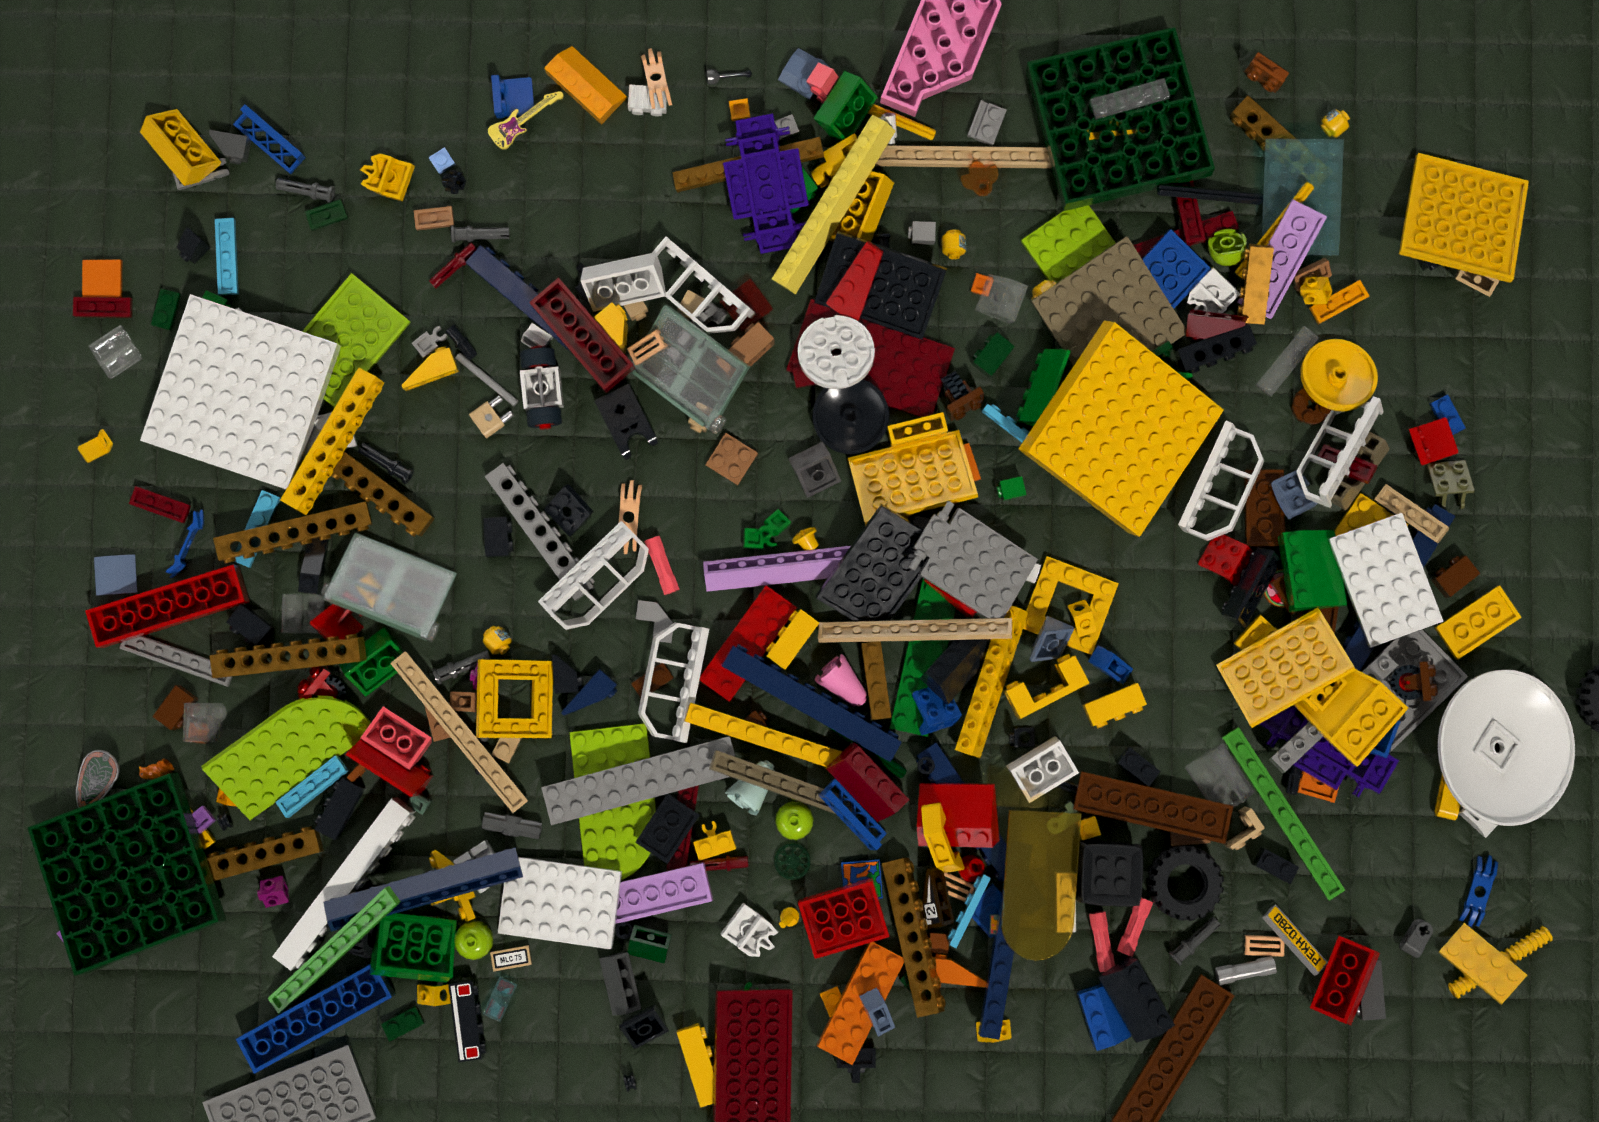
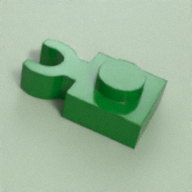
(775, 523)
(753, 540)

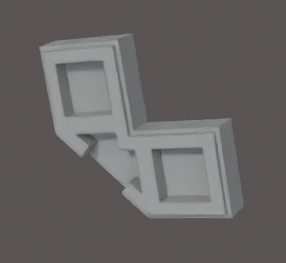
(653, 612)

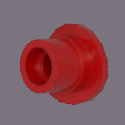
(973, 868)

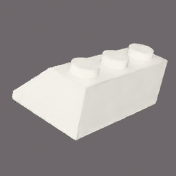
(1042, 769)

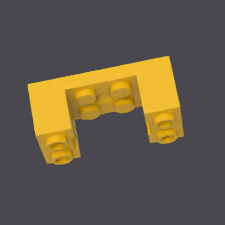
(1071, 676)

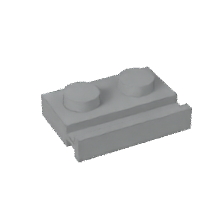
(986, 123)

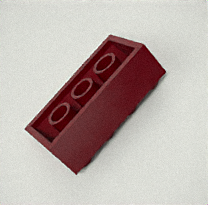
(867, 783)

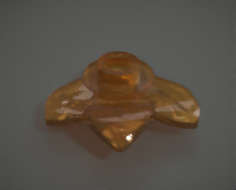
(980, 175)

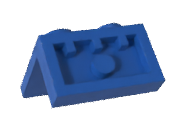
(511, 95)
(935, 711)

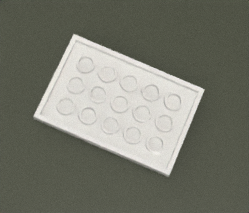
(1385, 580)
(561, 903)

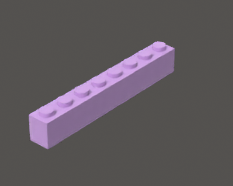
(772, 568)

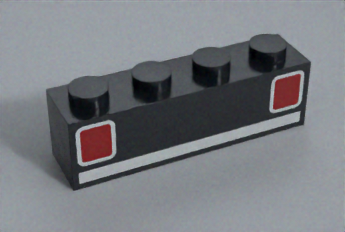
(466, 1020)

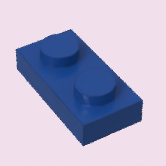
(1444, 408)

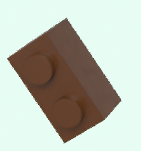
(1455, 576)
(172, 709)

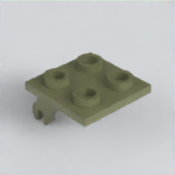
(1450, 479)

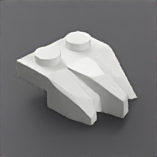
(1213, 293)
(749, 931)

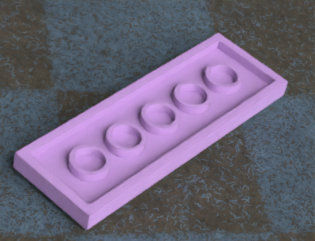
(1291, 244)
(663, 892)

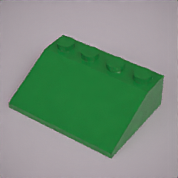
(1043, 386)
(1310, 570)
(414, 948)

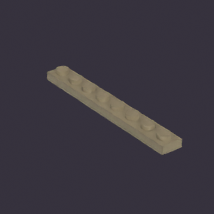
(771, 780)

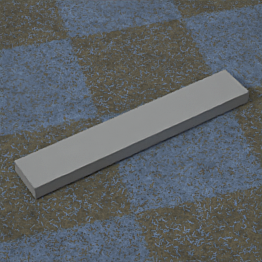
(173, 657)

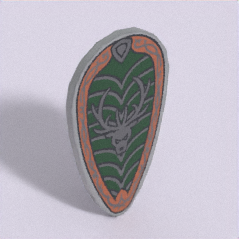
(96, 777)

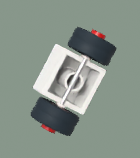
(541, 387)

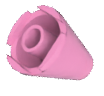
(842, 681)

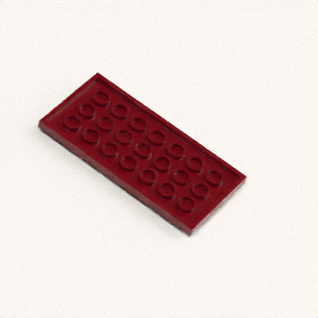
(903, 366)
(753, 1055)

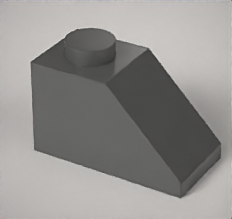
(233, 146)

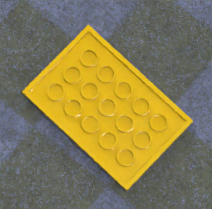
(913, 476)
(1285, 667)

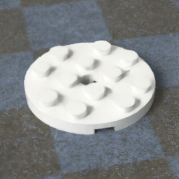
(839, 370)

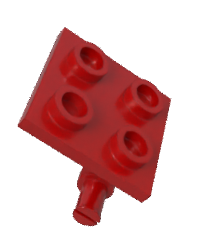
(336, 622)

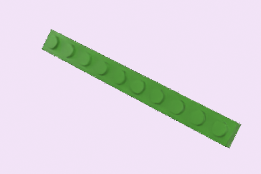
(1283, 813)
(334, 949)

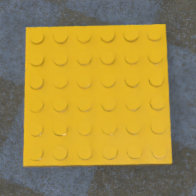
(1464, 217)

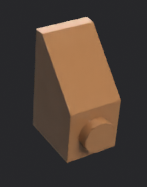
(463, 701)

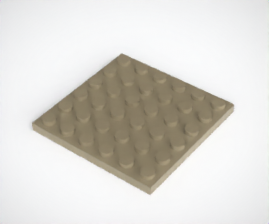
(1111, 289)

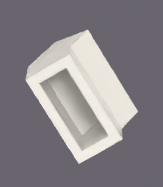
(536, 337)

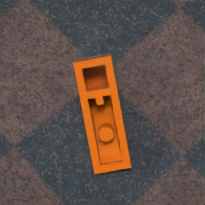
(954, 973)

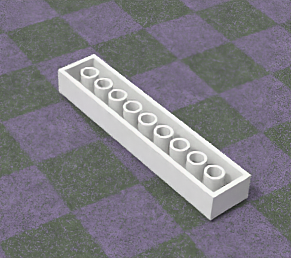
(347, 879)

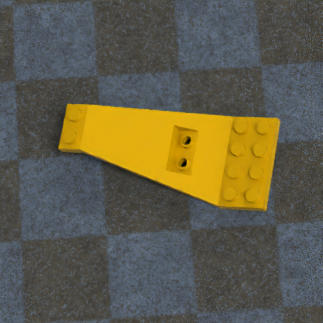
(1351, 712)

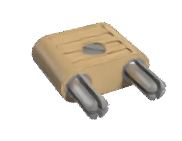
(487, 418)

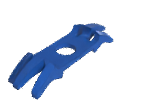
(179, 563)
(1479, 903)

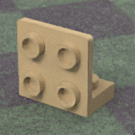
(1254, 829)

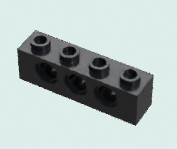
(1245, 343)

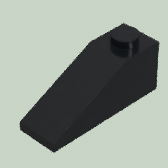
(313, 567)

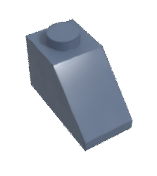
(877, 1011)

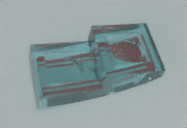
(500, 999)

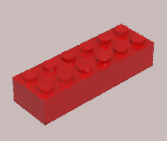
(754, 633)

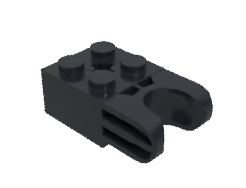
(628, 424)

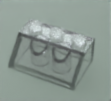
(1220, 777)

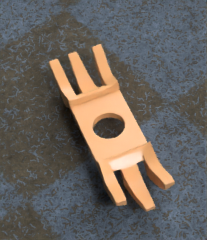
(656, 86)
(630, 505)

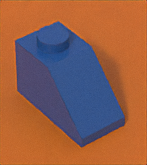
(1110, 664)

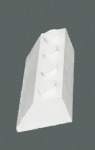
(623, 281)

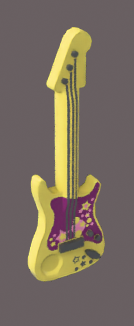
(505, 132)

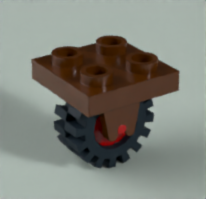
(960, 396)
(1411, 681)

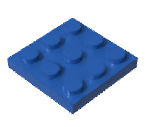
(1175, 267)

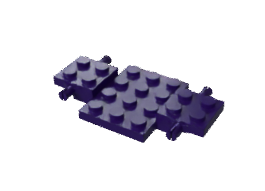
(766, 183)
(1325, 761)

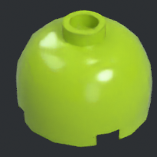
(1227, 247)
(794, 820)
(473, 940)

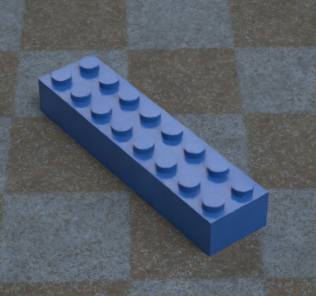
(314, 1018)

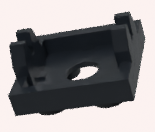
(580, 510)

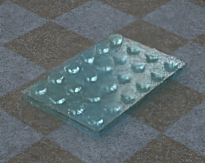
(1291, 165)

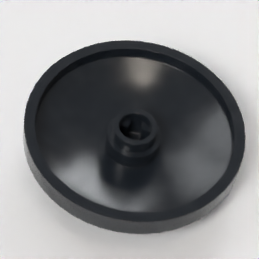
(851, 417)

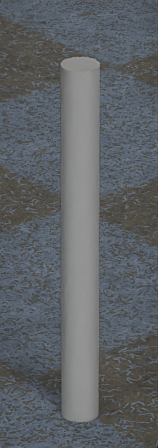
(486, 379)

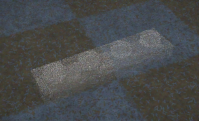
(1130, 98)
(1287, 361)

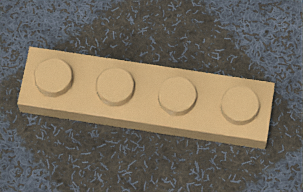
(1412, 513)

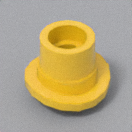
(806, 539)

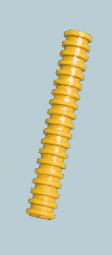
(1514, 953)

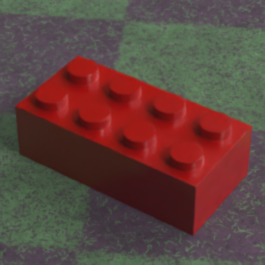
(1344, 980)

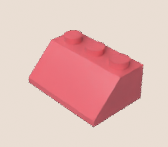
(397, 738)

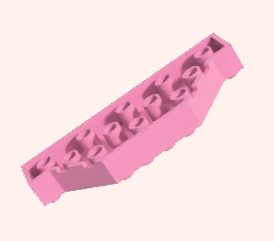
(939, 50)

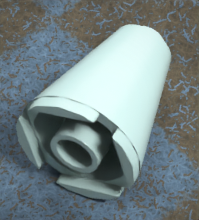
(748, 795)

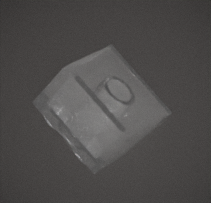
(1001, 298)

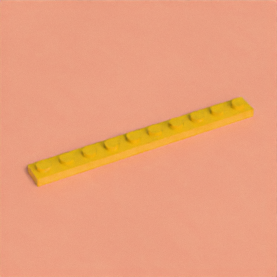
(760, 735)

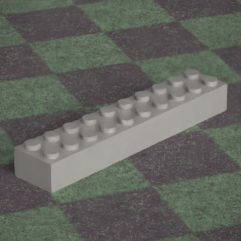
(634, 781)

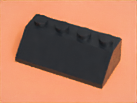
(1251, 587)
(955, 667)
(1136, 1000)

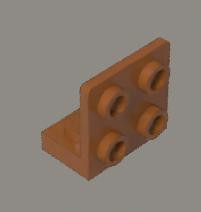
(1266, 73)

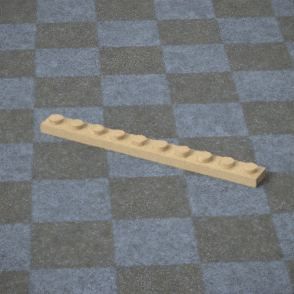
(963, 156)
(915, 630)
(459, 732)

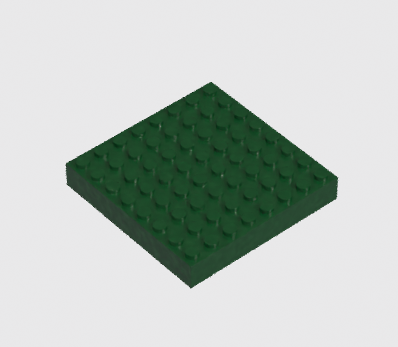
(1119, 166)
(126, 874)

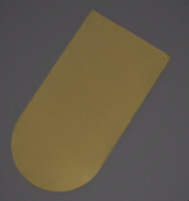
(1040, 882)

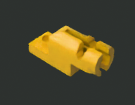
(834, 158)

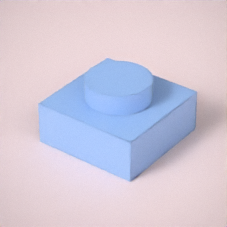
(442, 161)

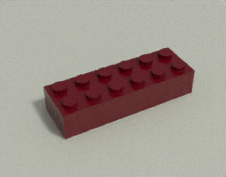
(582, 335)

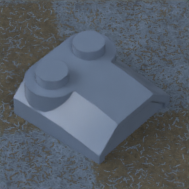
(798, 71)

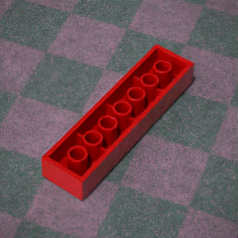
(167, 606)

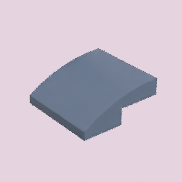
(1291, 495)
(115, 575)

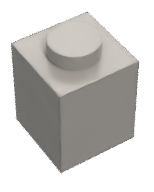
(922, 232)

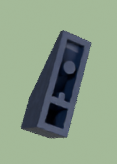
(594, 691)

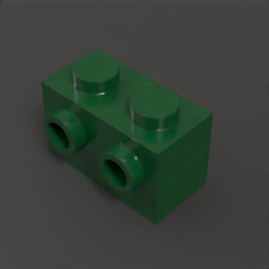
(993, 354)
(649, 944)

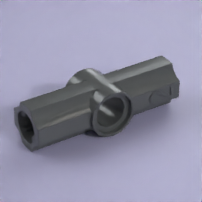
(512, 825)

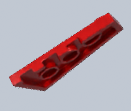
(852, 291)

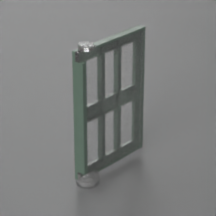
(692, 371)
(390, 587)

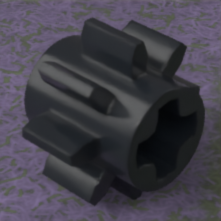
(453, 181)

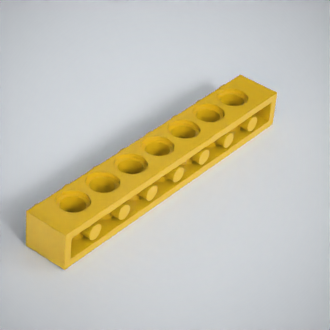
(324, 446)
(990, 687)

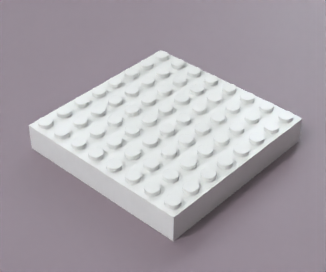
(240, 392)

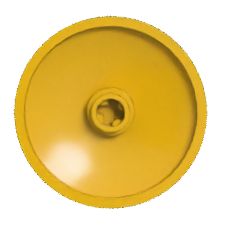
(1339, 375)

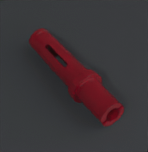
(452, 266)
(724, 863)

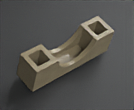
(1372, 452)

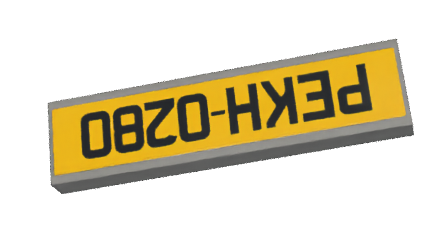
(1295, 940)

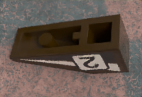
(936, 900)

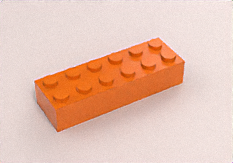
(849, 1020)

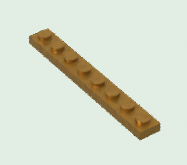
(715, 173)

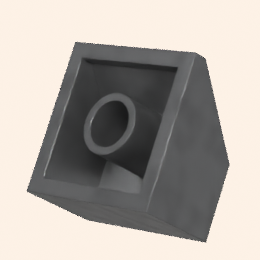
(815, 469)

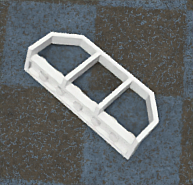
(714, 285)
(1345, 457)
(1204, 483)
(586, 569)
(691, 676)

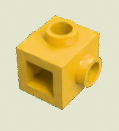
(1316, 290)

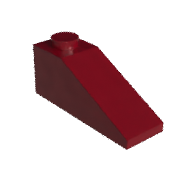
(1209, 324)

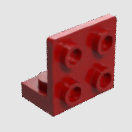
(1433, 441)
(1226, 557)

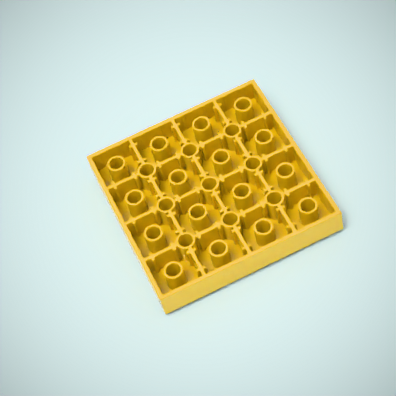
(1121, 428)

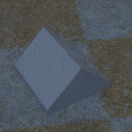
(1051, 640)

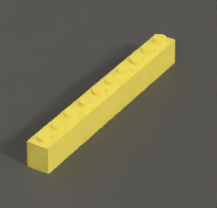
(833, 204)

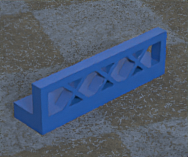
(277, 139)
(849, 817)

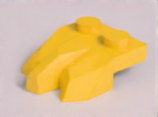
(388, 176)

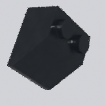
(644, 1026)

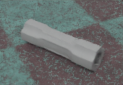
(1231, 973)

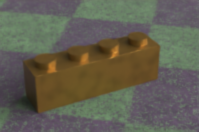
(1257, 283)
(876, 680)

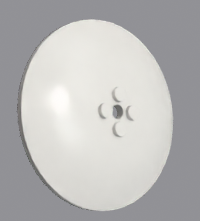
(1533, 743)

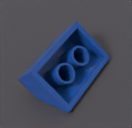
(1102, 1018)

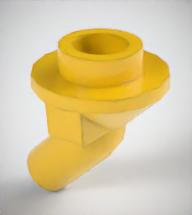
(789, 917)

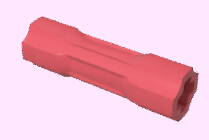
(662, 566)
(1134, 927)
(1102, 942)

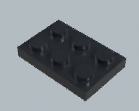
(667, 828)

